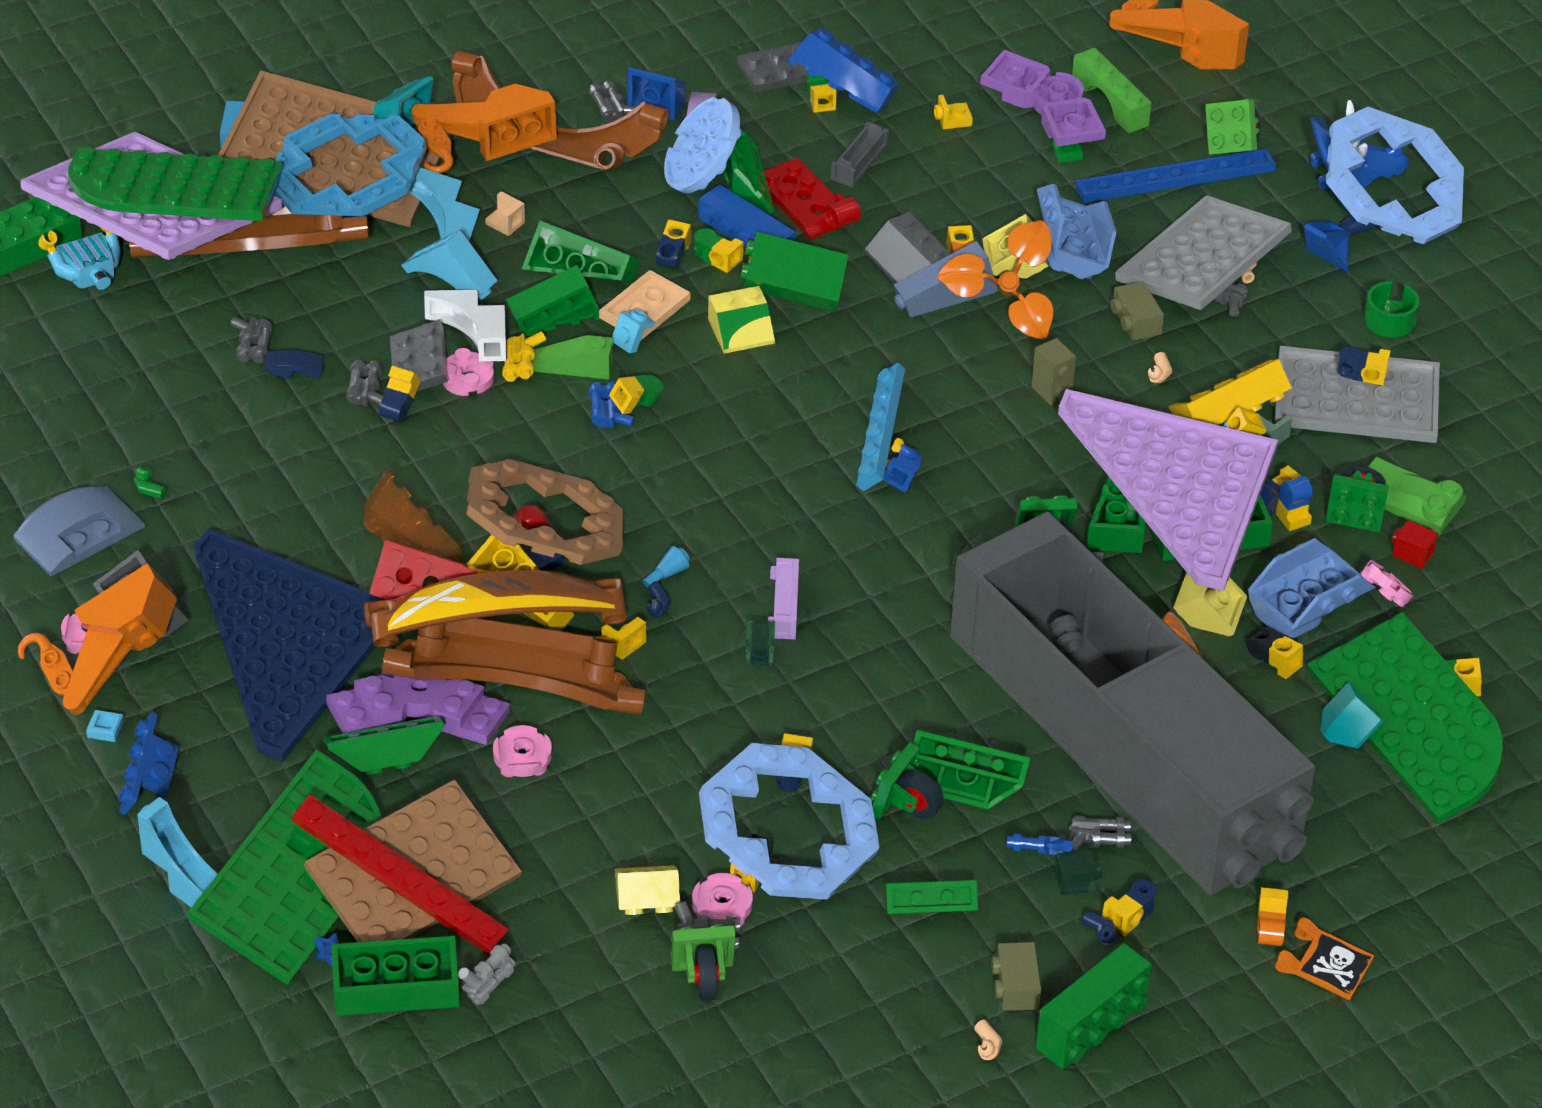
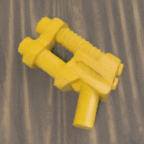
(521, 350)

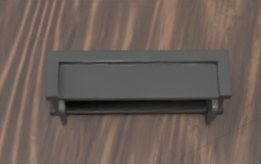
(860, 155)

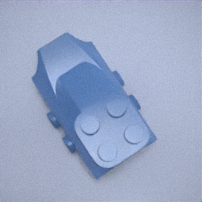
(1079, 233)
(1304, 587)

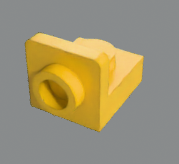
(952, 115)
(629, 637)

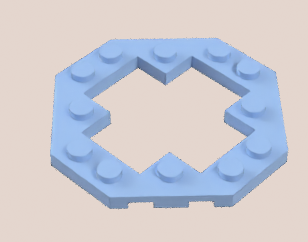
(1392, 216)
(752, 855)

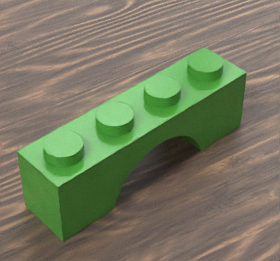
(1128, 104)

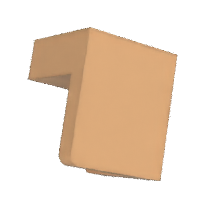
(508, 216)

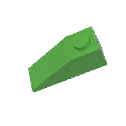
(579, 356)

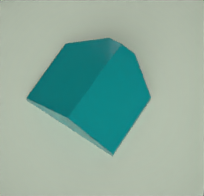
(1349, 718)

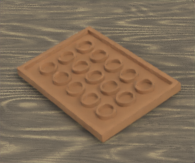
(437, 835)

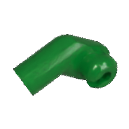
(146, 486)

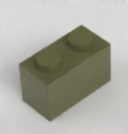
(1137, 310)
(1053, 370)
(1017, 976)

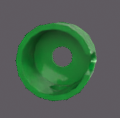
(1390, 317)

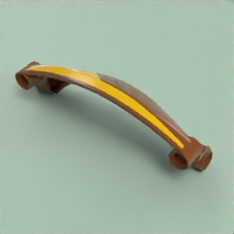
(493, 595)

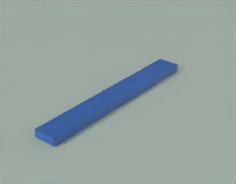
(1175, 175)

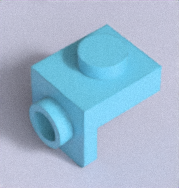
(630, 329)

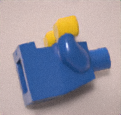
(903, 469)

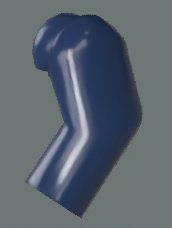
(659, 602)
(1104, 927)

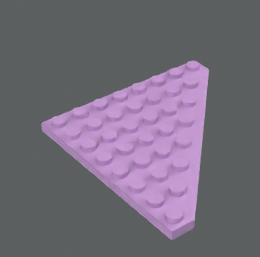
(1180, 474)

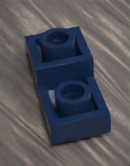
(284, 362)

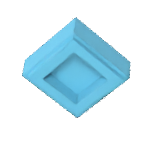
(105, 725)

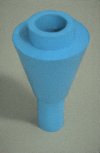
(672, 563)

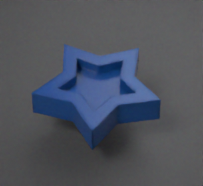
(325, 948)

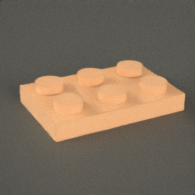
(649, 294)

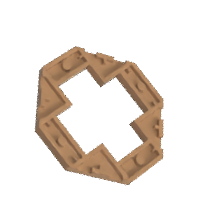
(603, 524)

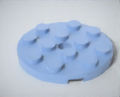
(702, 145)

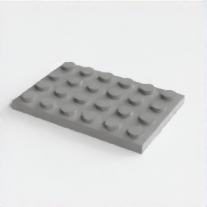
(1204, 252)
(1331, 403)

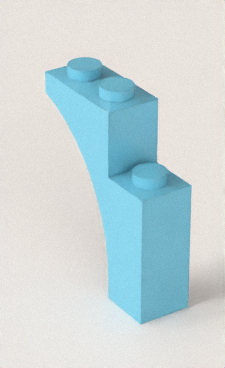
(440, 196)
(169, 848)

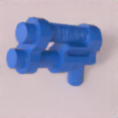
(606, 412)
(1042, 844)

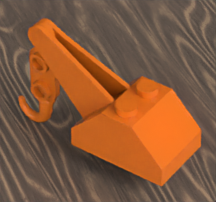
(1201, 29)
(503, 124)
(117, 620)

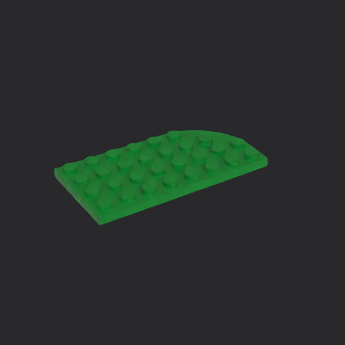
(174, 183)
(1433, 724)
(264, 895)

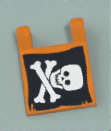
(1327, 961)

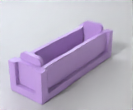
(786, 596)

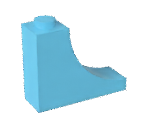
(454, 262)

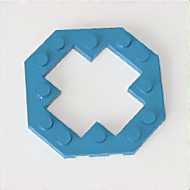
(360, 129)

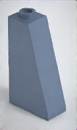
(925, 293)

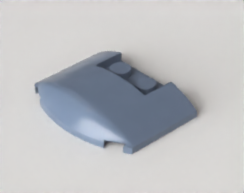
(75, 527)

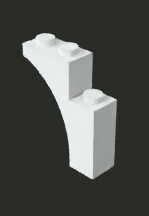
(481, 323)

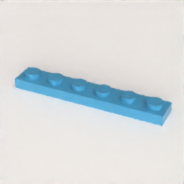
(880, 427)

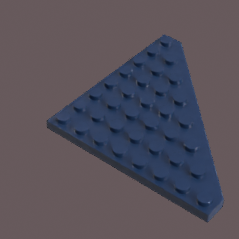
(284, 634)

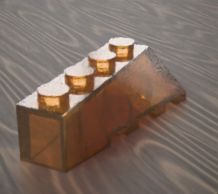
(396, 518)

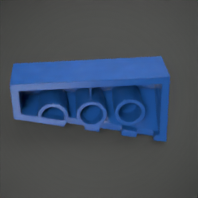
(845, 69)

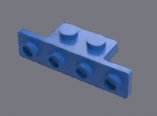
(150, 764)

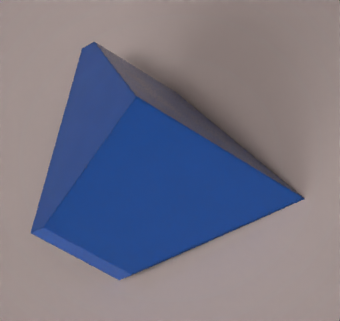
(1328, 242)

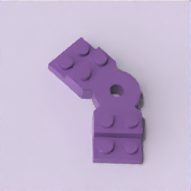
(1058, 98)
(388, 701)

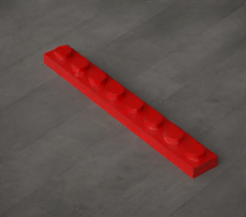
(399, 875)

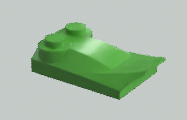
(1420, 498)

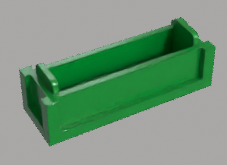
(931, 897)

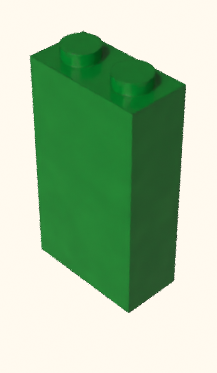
(794, 271)

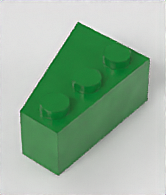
(554, 302)

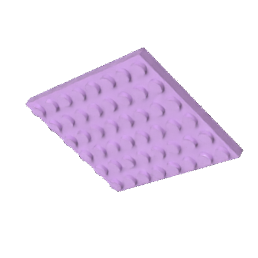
(153, 232)

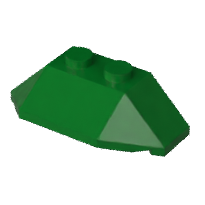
(747, 174)
(386, 745)
(970, 771)

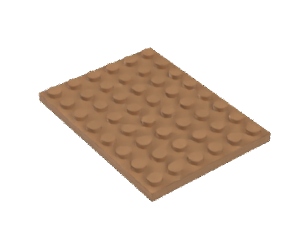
(285, 105)

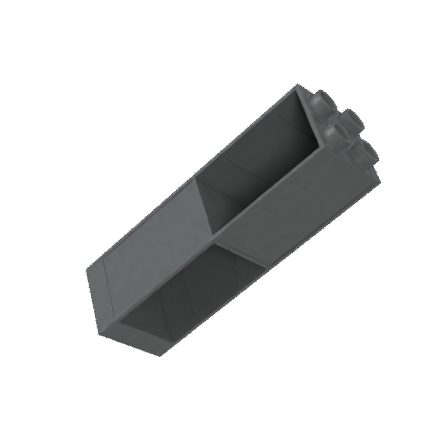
(1133, 705)

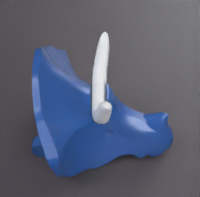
(1377, 163)

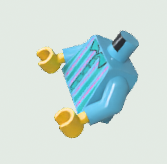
(85, 260)

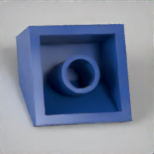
(656, 90)

